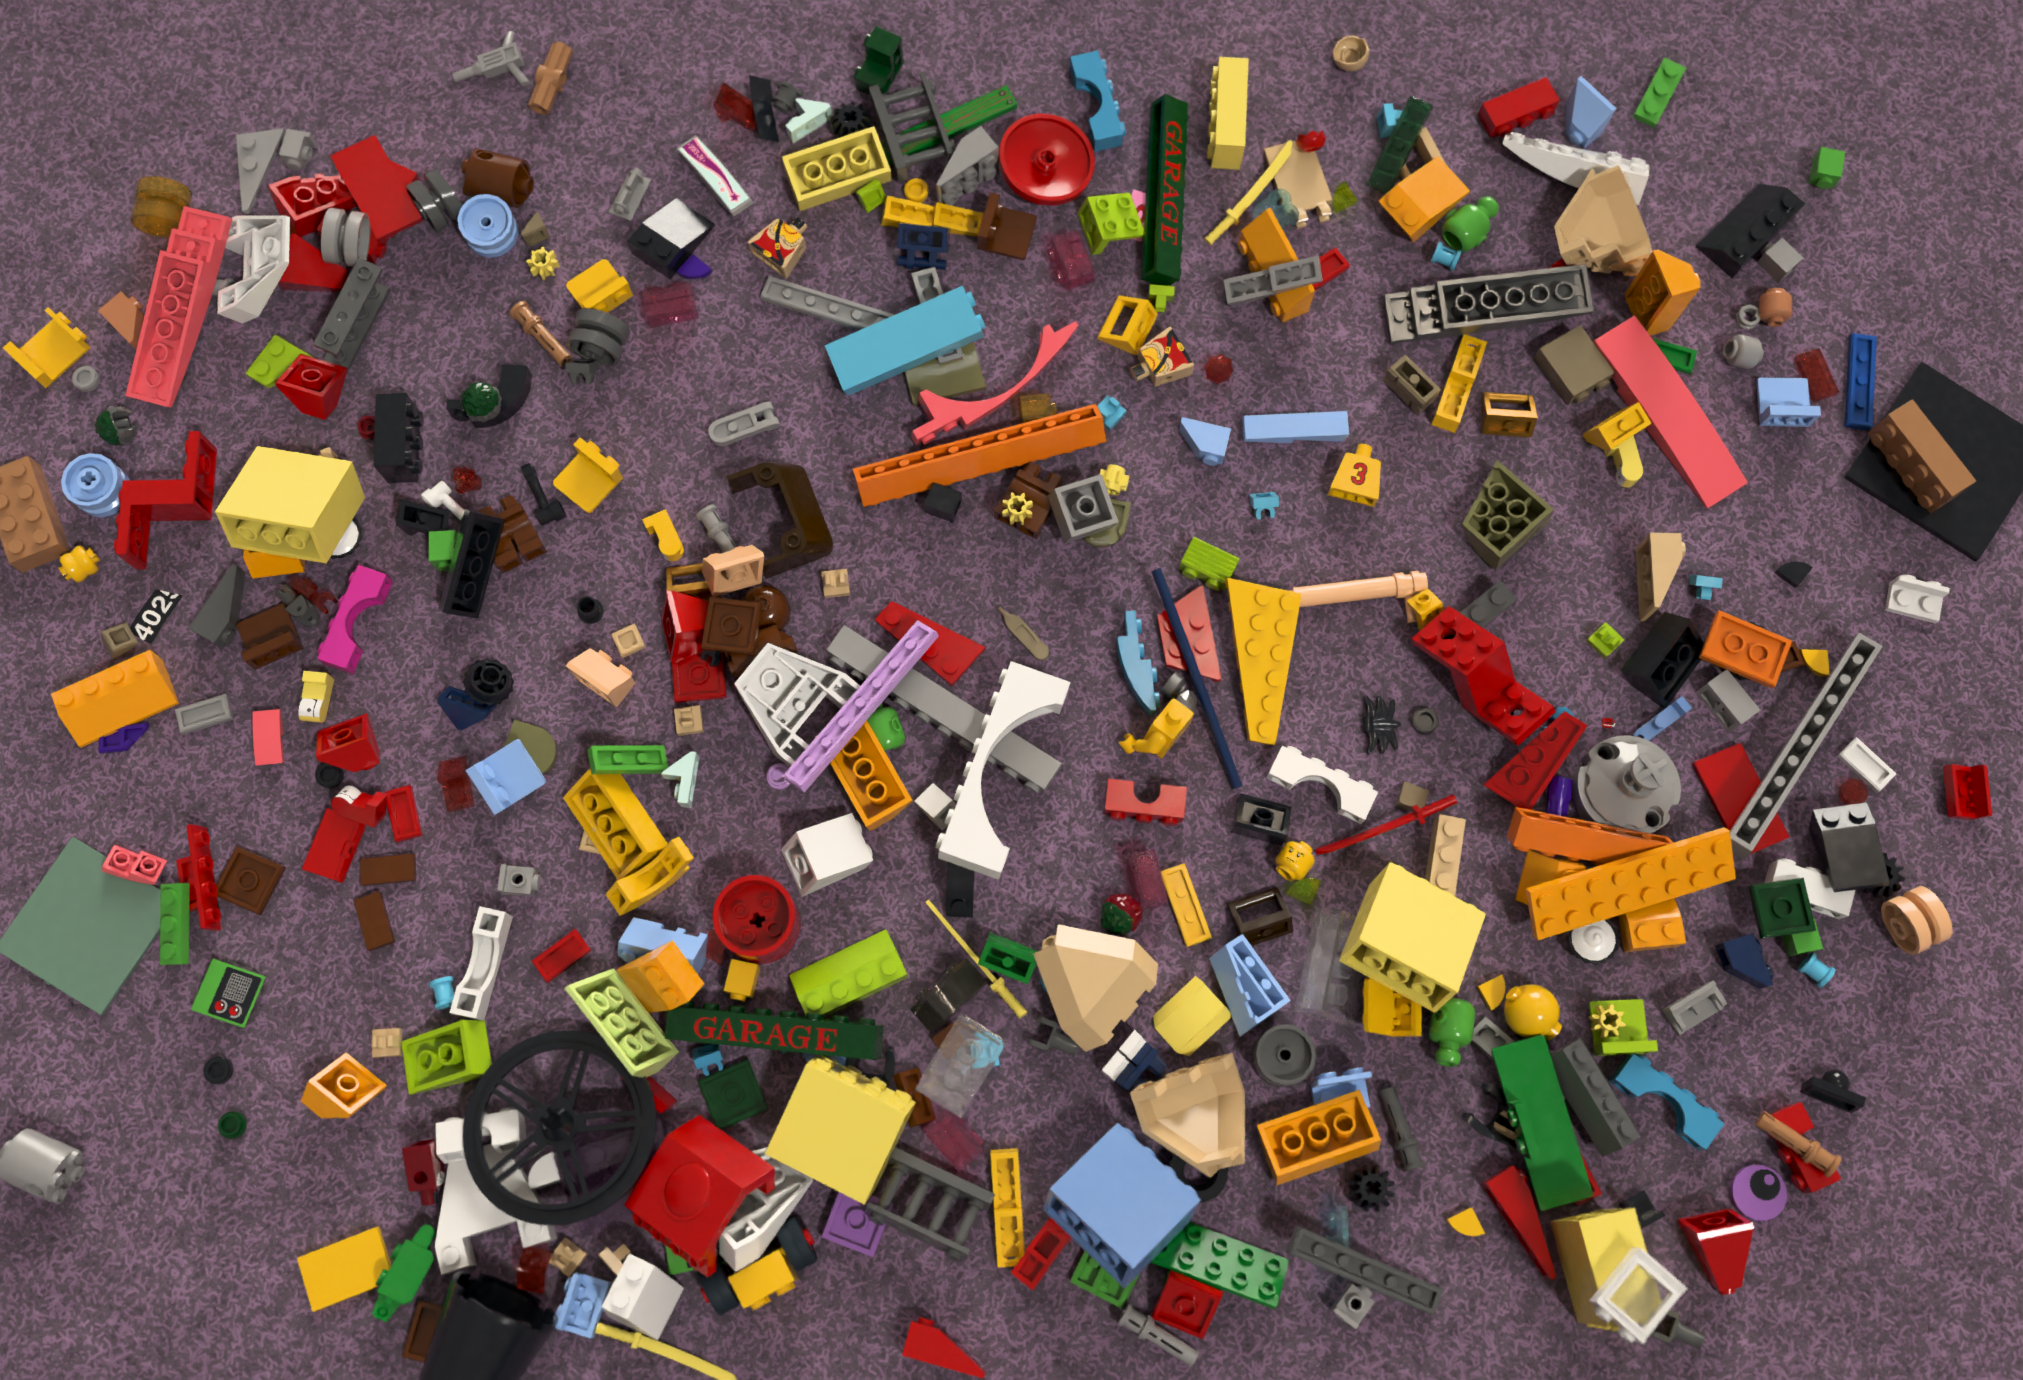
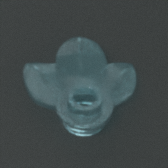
(1285, 213)

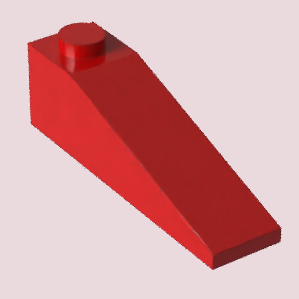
(1516, 1205)

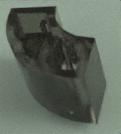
(943, 1000)

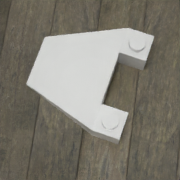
(266, 257)
(784, 691)
(469, 1213)
(762, 1215)

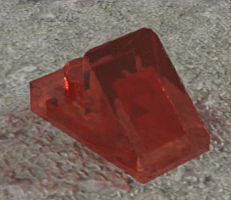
(736, 106)
(456, 784)

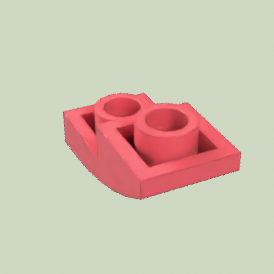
(268, 737)
(133, 866)

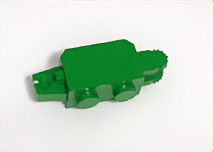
(406, 1274)

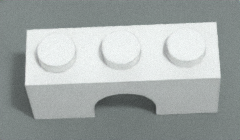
(504, 1127)

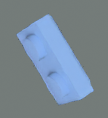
(582, 1304)

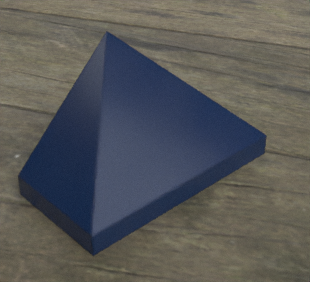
(462, 709)

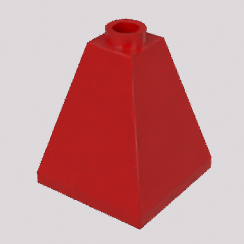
(309, 271)
(683, 624)
(1721, 1246)

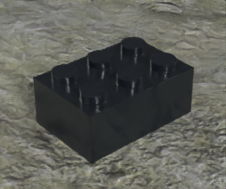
(397, 438)

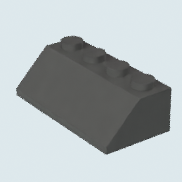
(1593, 1098)

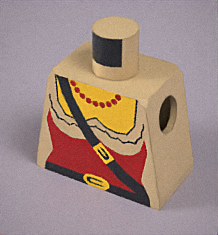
(780, 245)
(1163, 360)

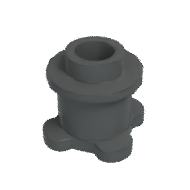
(786, 97)

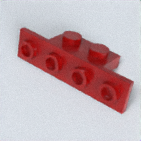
(198, 871)

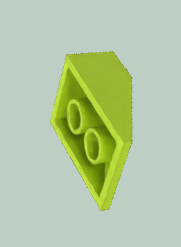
(446, 1056)

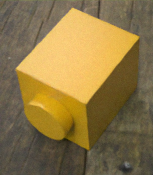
(741, 980)

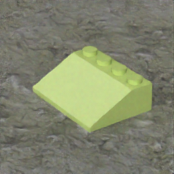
(623, 1023)

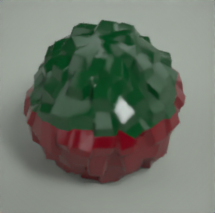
(1120, 914)

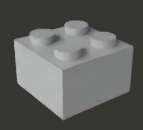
(1082, 508)

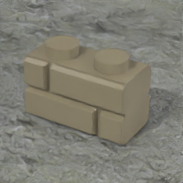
(1411, 384)

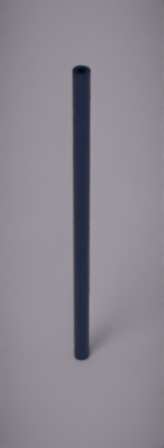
(1197, 678)

